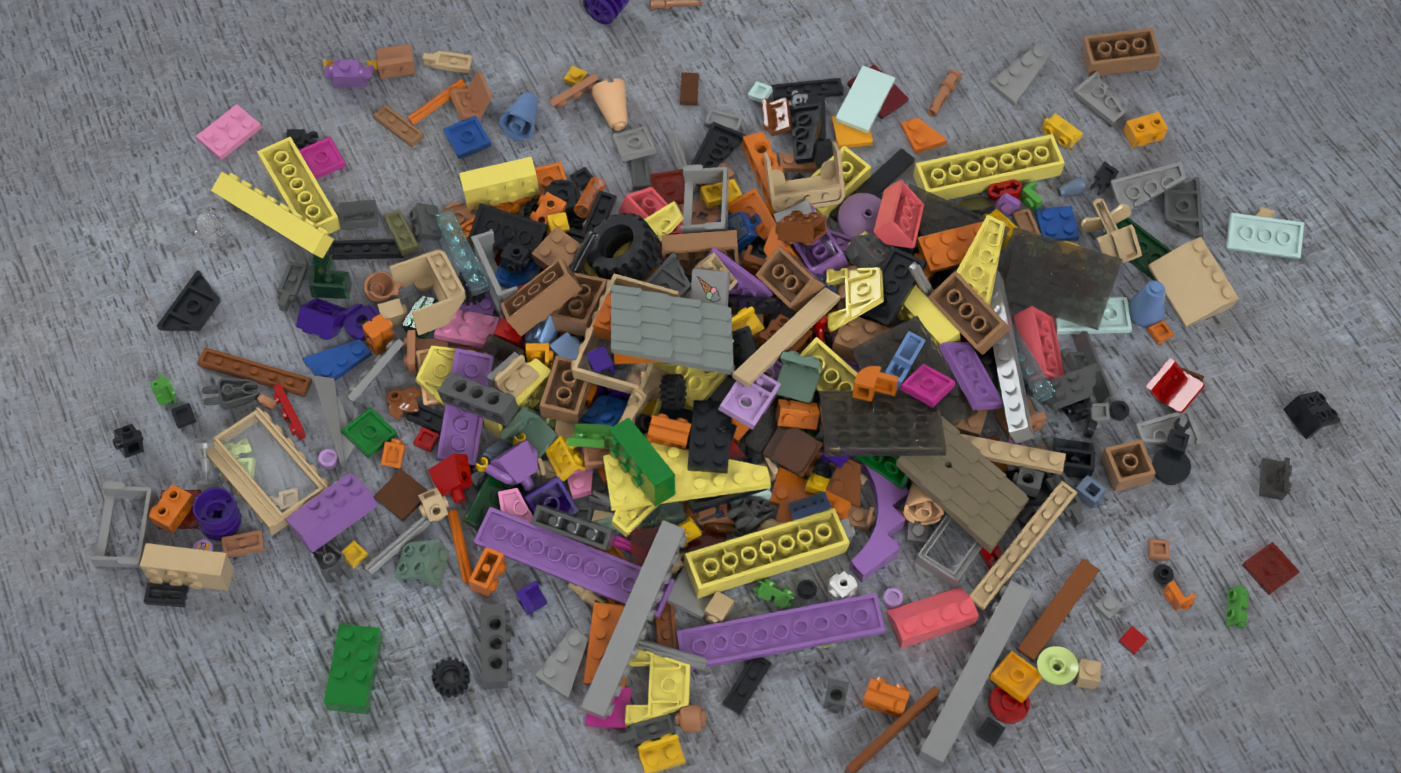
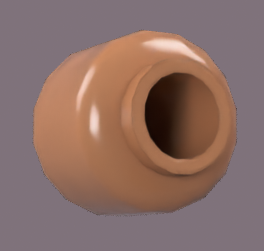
(691, 718)

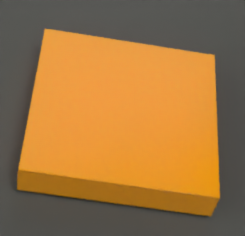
(849, 136)
(1016, 676)

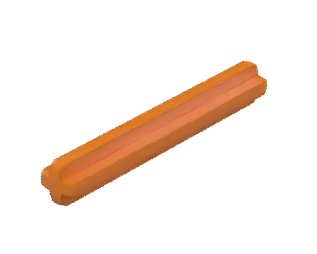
(435, 103)
(460, 545)

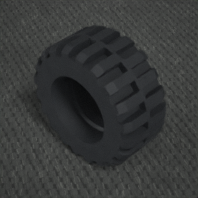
(612, 235)

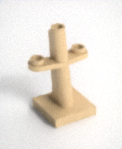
(1116, 243)
(639, 398)

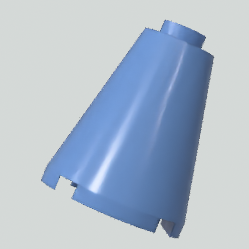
(520, 117)
(1148, 304)

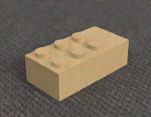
(187, 567)

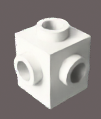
(845, 591)

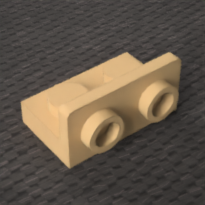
(515, 377)

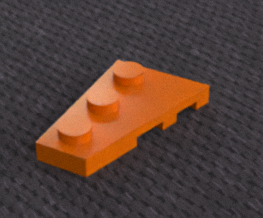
(753, 203)

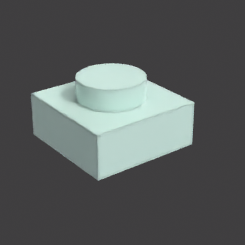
(759, 92)

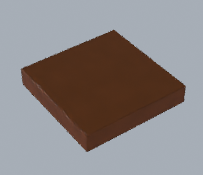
(400, 495)

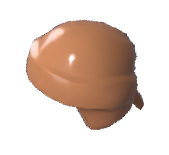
(380, 287)

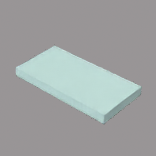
(865, 99)
(1265, 236)
(1115, 320)

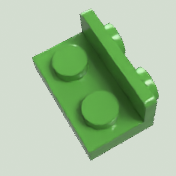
(590, 435)

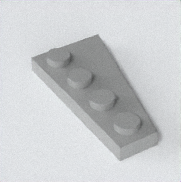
(1146, 185)

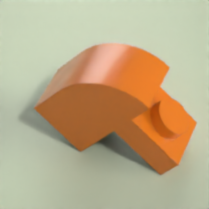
(873, 380)

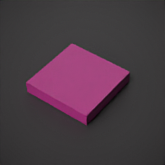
(322, 157)
(927, 385)
(617, 719)

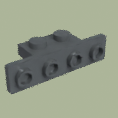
(1087, 356)

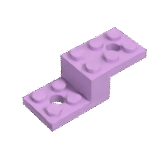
(757, 395)

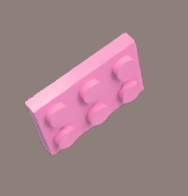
(228, 132)
(468, 329)

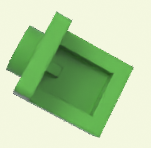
(1029, 197)

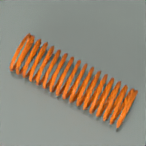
(584, 196)

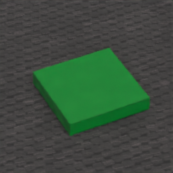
(369, 432)

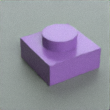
(1007, 203)

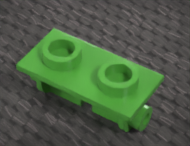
(163, 390)
(782, 597)
(1237, 599)

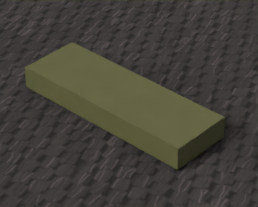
(401, 232)

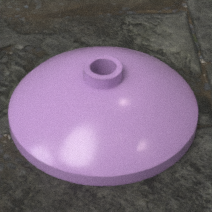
(852, 215)

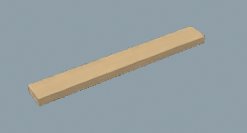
(785, 337)
(1022, 545)

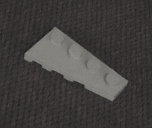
(1017, 77)
(379, 362)

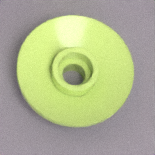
(1061, 658)

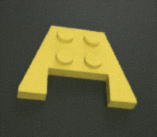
(862, 291)
(436, 369)
(667, 687)

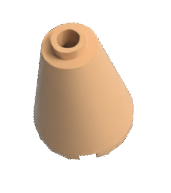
(612, 102)
(921, 507)

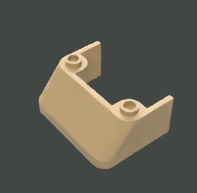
(818, 190)
(430, 272)

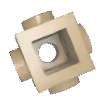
(433, 505)

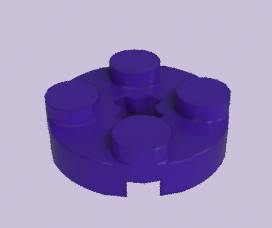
(352, 318)

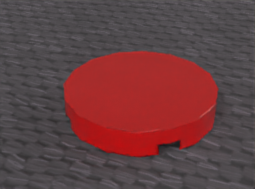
(1006, 707)

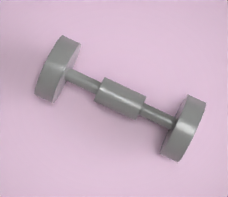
(206, 483)

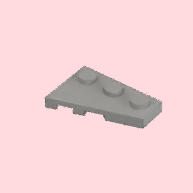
(1098, 98)
(1156, 430)
(563, 664)

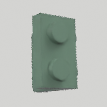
(799, 376)
(533, 426)
(422, 561)

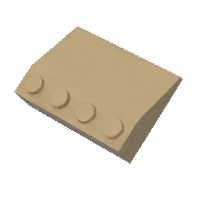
(1194, 282)

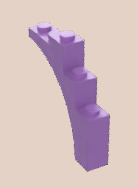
(881, 547)

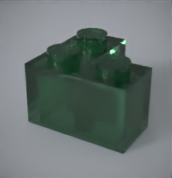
(326, 281)

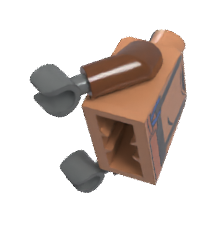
(717, 520)

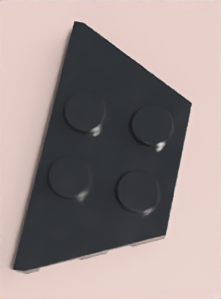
(191, 306)

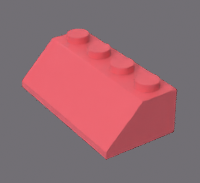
(645, 204)
(899, 216)
(1041, 338)
(932, 617)

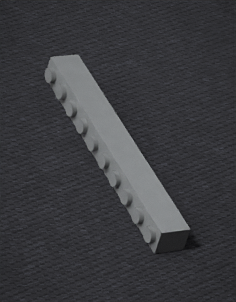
(1010, 371)
(633, 621)
(974, 675)

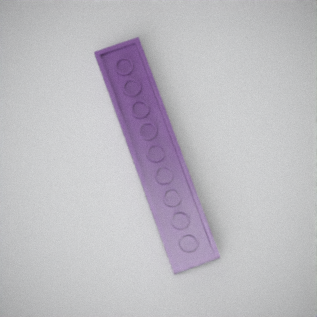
(562, 557)
(784, 630)

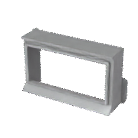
(698, 175)
(484, 254)
(118, 490)
(931, 567)

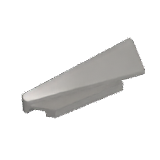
(335, 417)

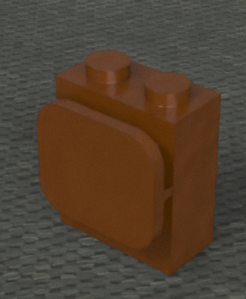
(794, 450)

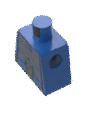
(745, 227)

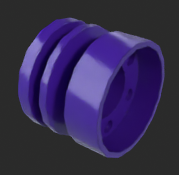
(604, 10)
(217, 513)

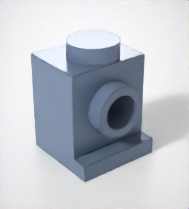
(1090, 492)

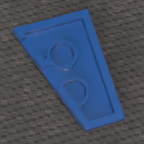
(337, 360)

